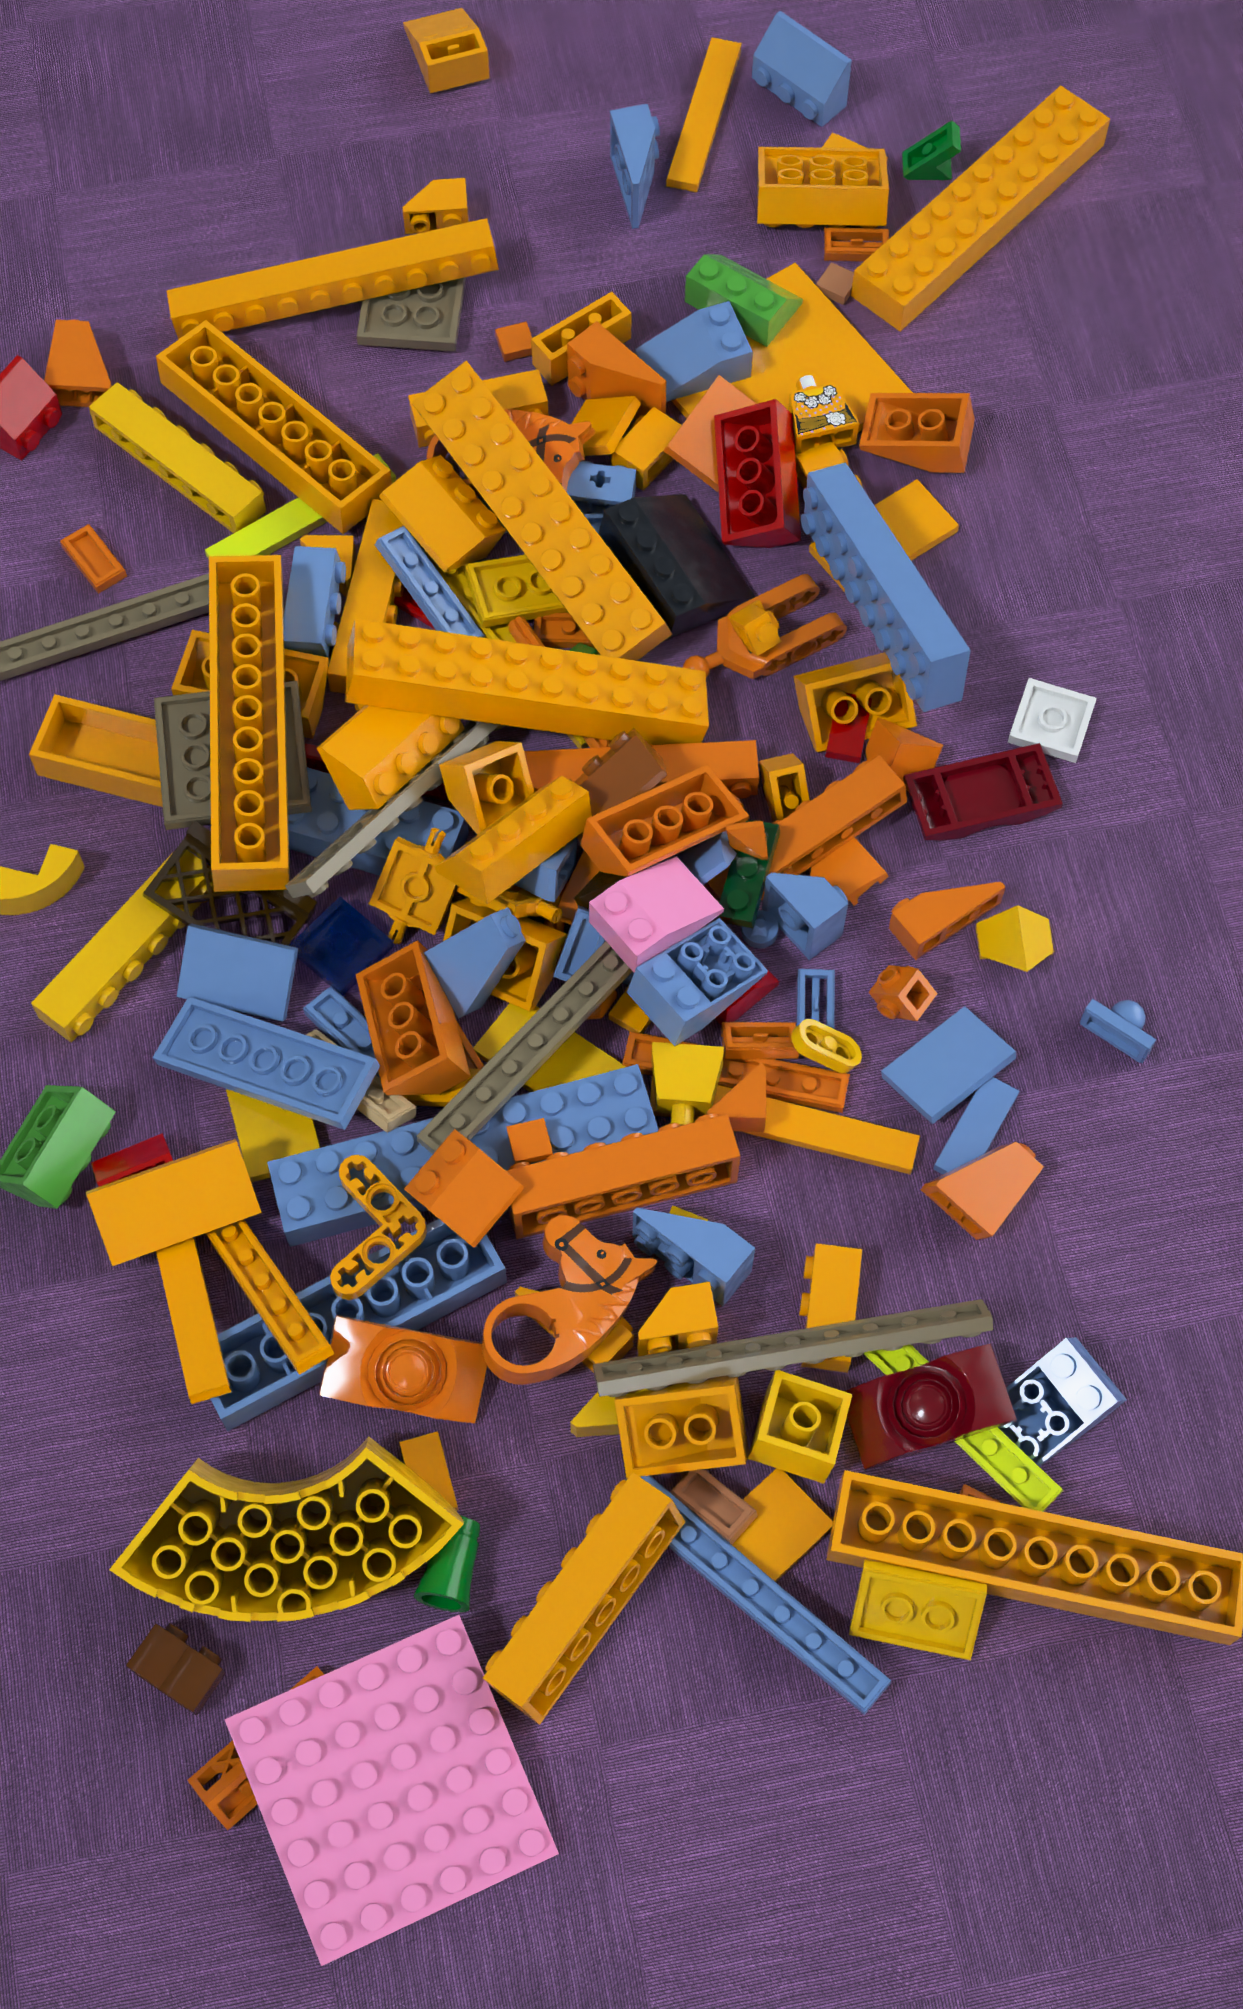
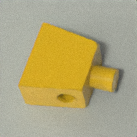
(685, 1079)

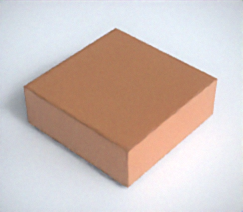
(836, 283)

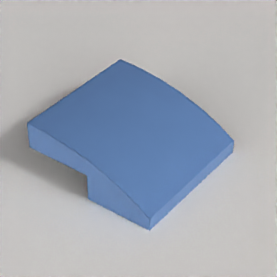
(708, 857)

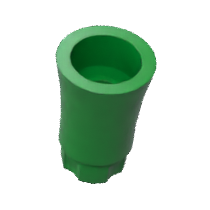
(450, 1571)

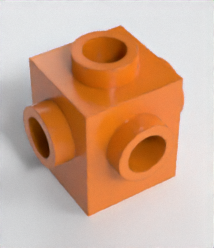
(902, 993)

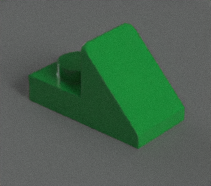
(932, 155)

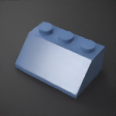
(802, 70)

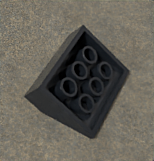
(674, 560)

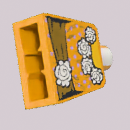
(821, 416)

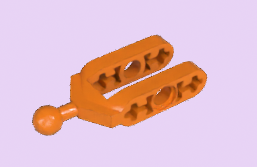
(794, 645)

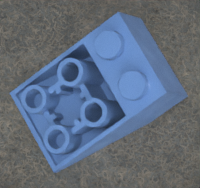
(694, 980)
(695, 1250)
(1059, 1401)

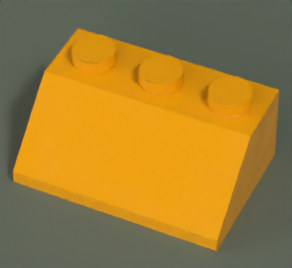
(443, 514)
(866, 677)
(532, 966)

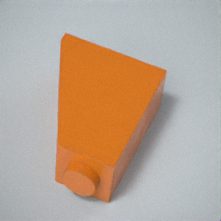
(75, 365)
(985, 1188)

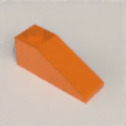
(937, 915)

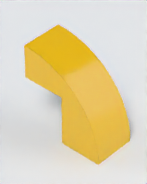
(30, 892)

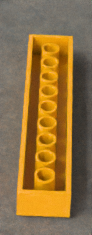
(979, 208)
(541, 516)
(523, 685)
(247, 724)
(1041, 1557)

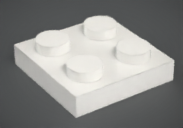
(1052, 718)

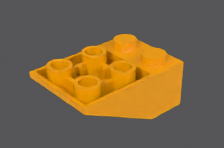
(448, 49)

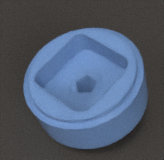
(764, 931)

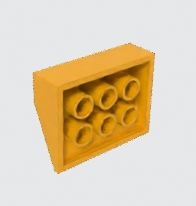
(834, 195)

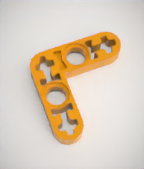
(389, 1222)

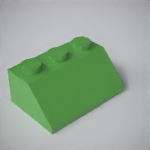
(757, 302)
(54, 1145)

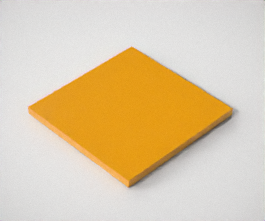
(816, 344)

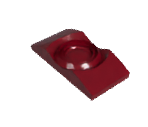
(983, 793)
(928, 1406)

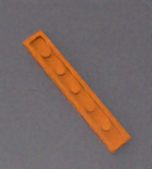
(784, 1079)

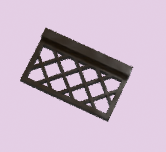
(199, 842)

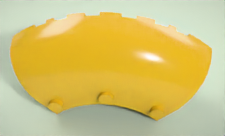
(288, 1545)

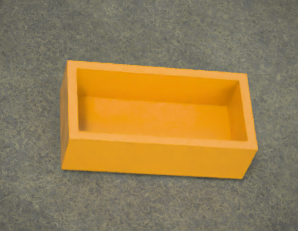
(99, 750)

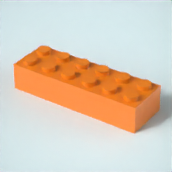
(625, 1174)

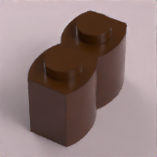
(177, 1668)

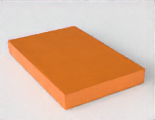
(695, 441)

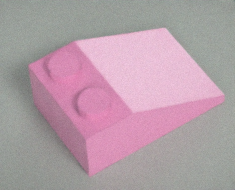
(652, 911)

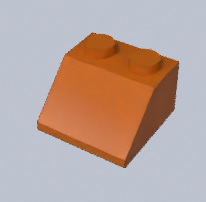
(464, 1188)

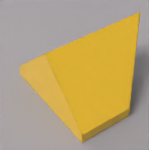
(1015, 938)

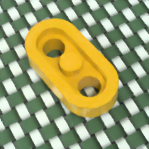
(826, 1046)

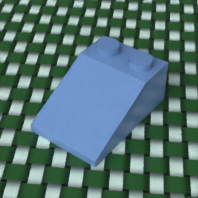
(634, 155)
(699, 350)

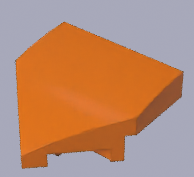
(850, 870)

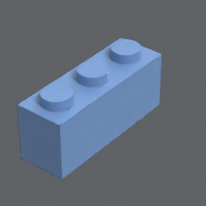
(313, 600)

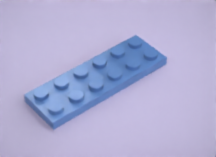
(267, 1062)

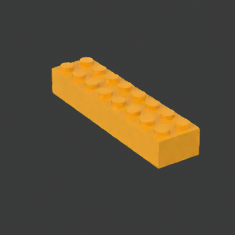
(273, 425)

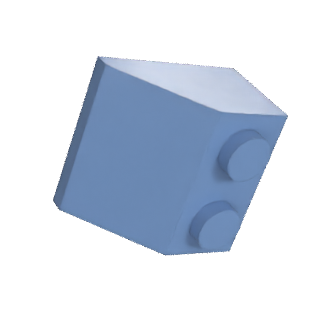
(806, 910)

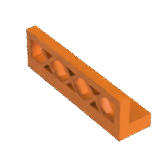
(232, 1794)

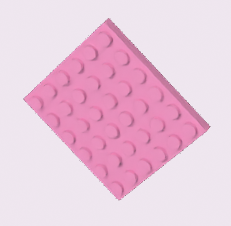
(390, 1789)

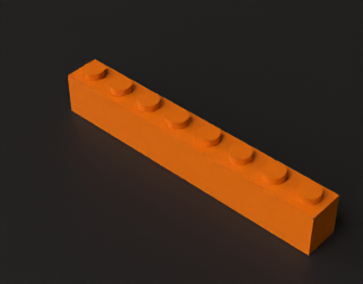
(730, 760)

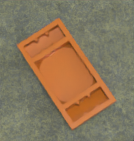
(404, 1370)

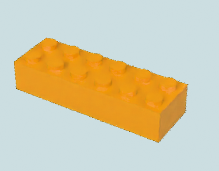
(584, 1597)

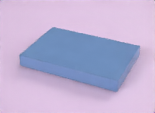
(237, 972)
(948, 1064)

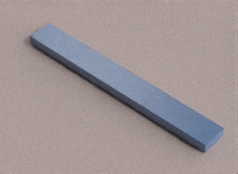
(776, 1610)

